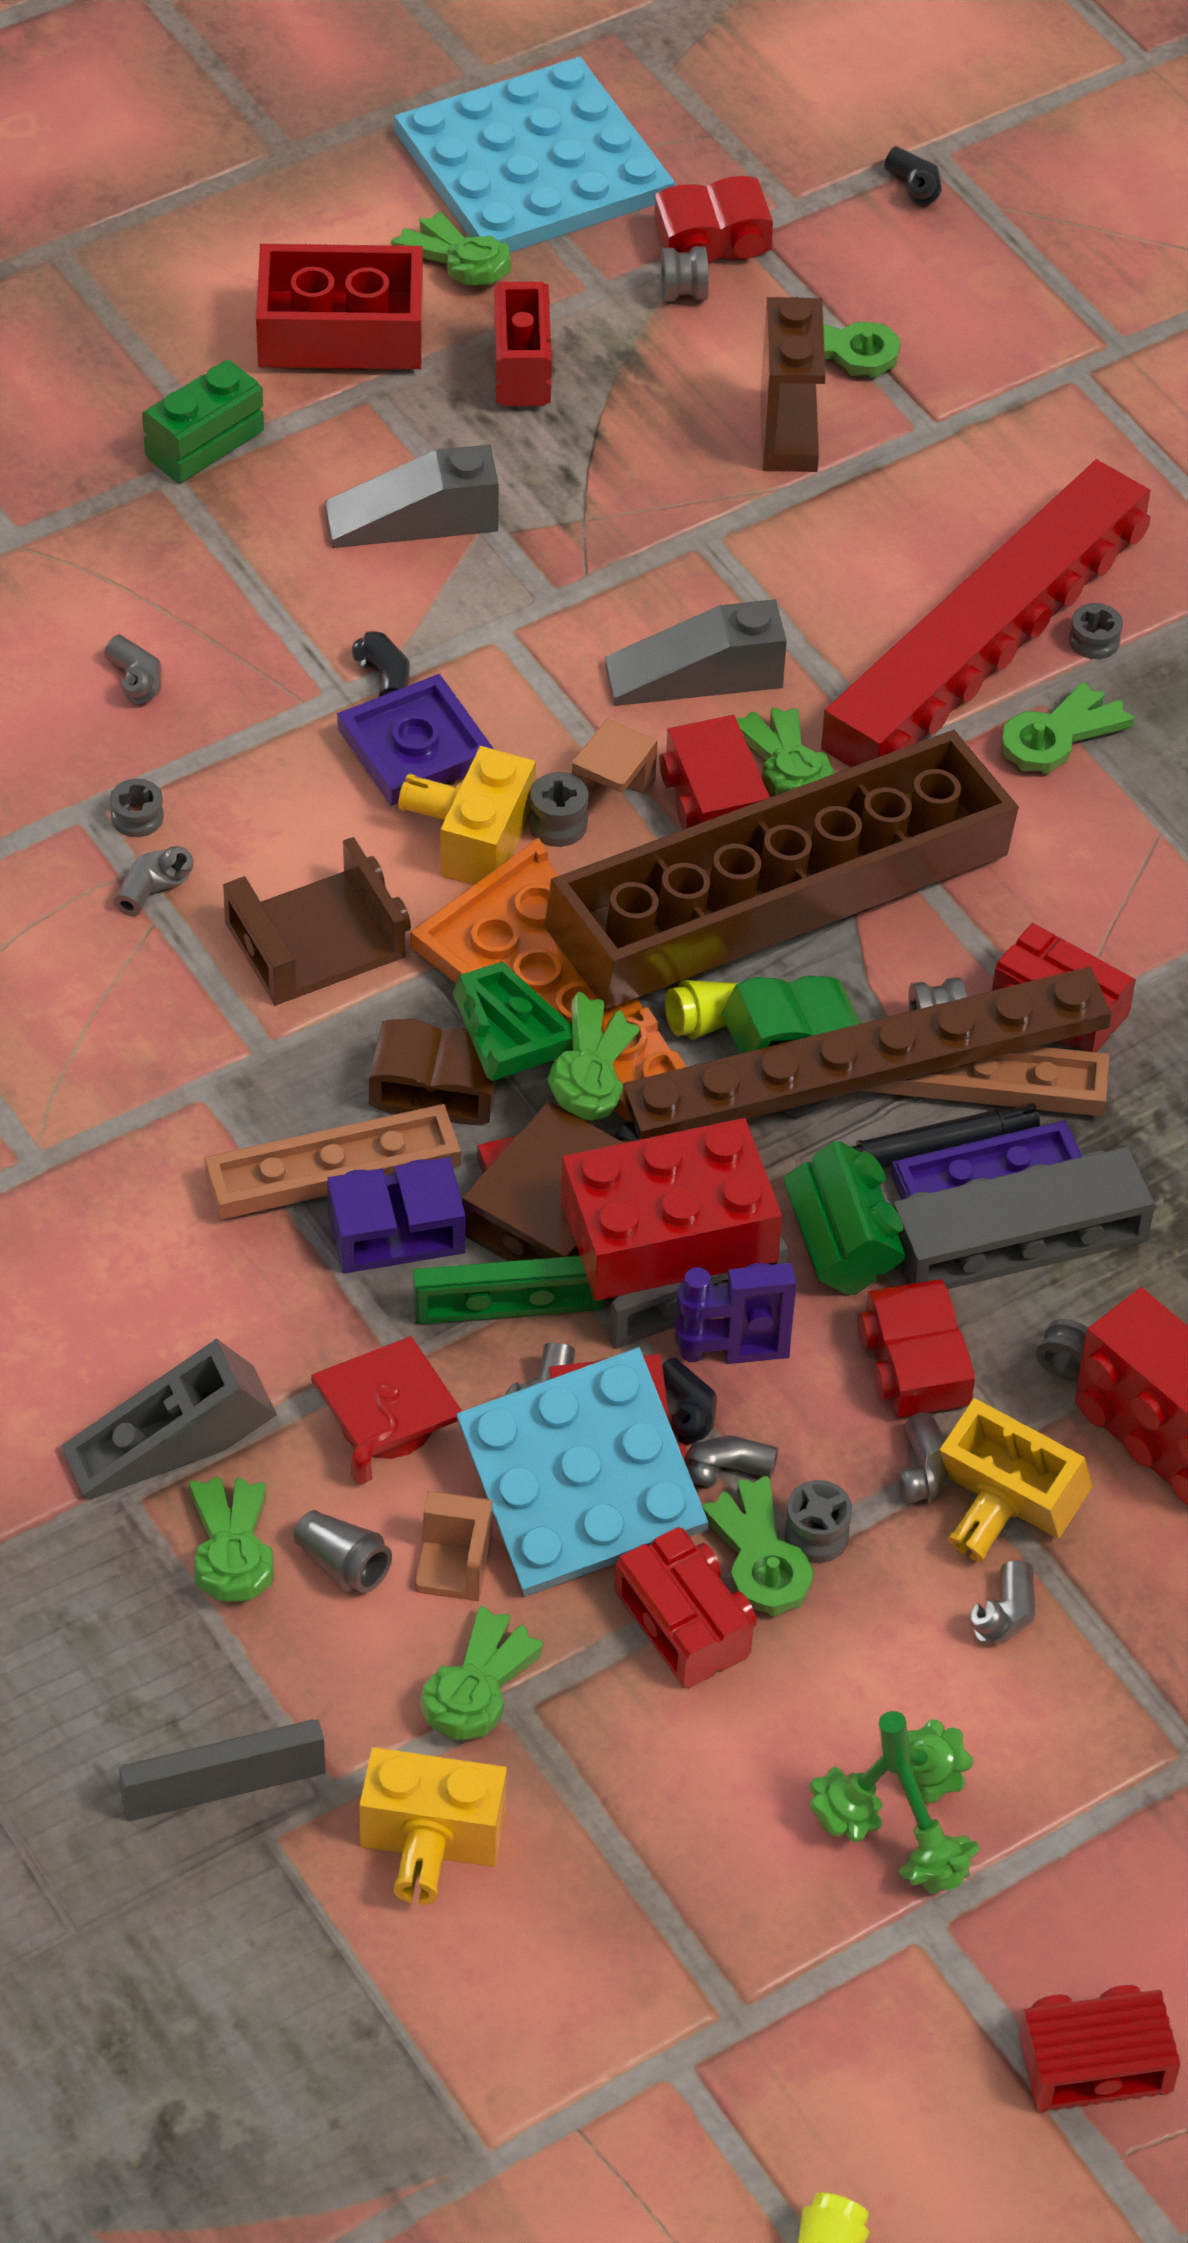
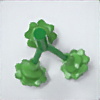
(926, 1763)

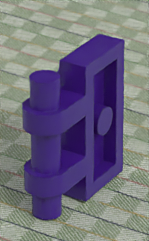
(755, 1308)

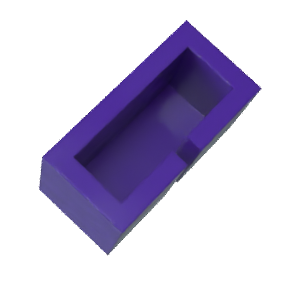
(397, 1215)

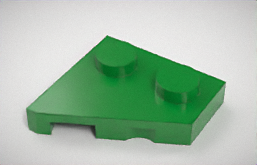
(509, 1021)

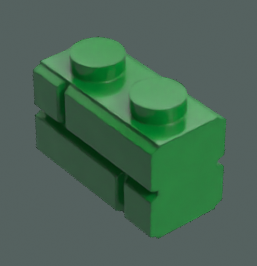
(203, 421)
(845, 1217)

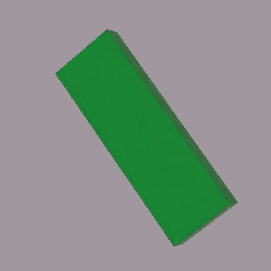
(501, 1290)

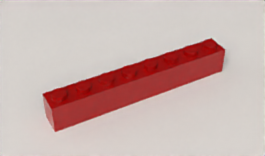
(988, 617)

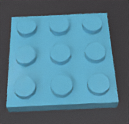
(581, 1470)

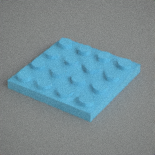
(533, 156)

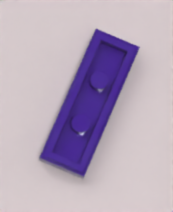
(984, 1159)

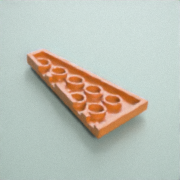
(506, 922)

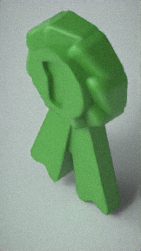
(467, 259)
(862, 348)
(1045, 740)
(787, 761)
(585, 1077)
(233, 1561)
(766, 1569)
(468, 1698)

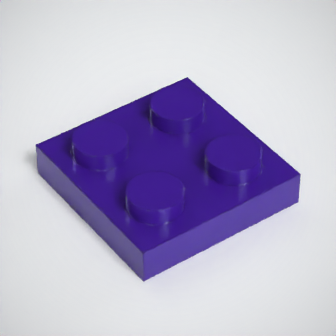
(412, 732)

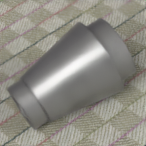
(344, 1551)

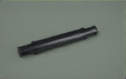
(949, 1134)

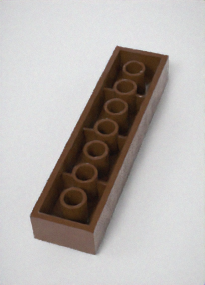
(779, 868)

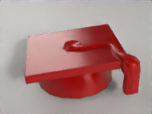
(386, 1403)

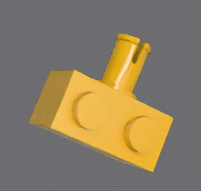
(480, 815)
(1013, 1475)
(431, 1814)

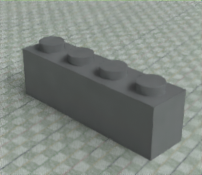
(1025, 1219)

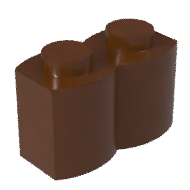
(429, 1067)

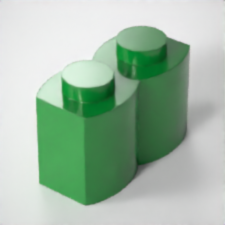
(775, 1012)

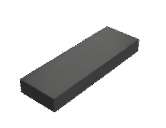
(222, 1769)

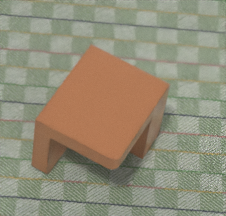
(617, 759)
(454, 1545)

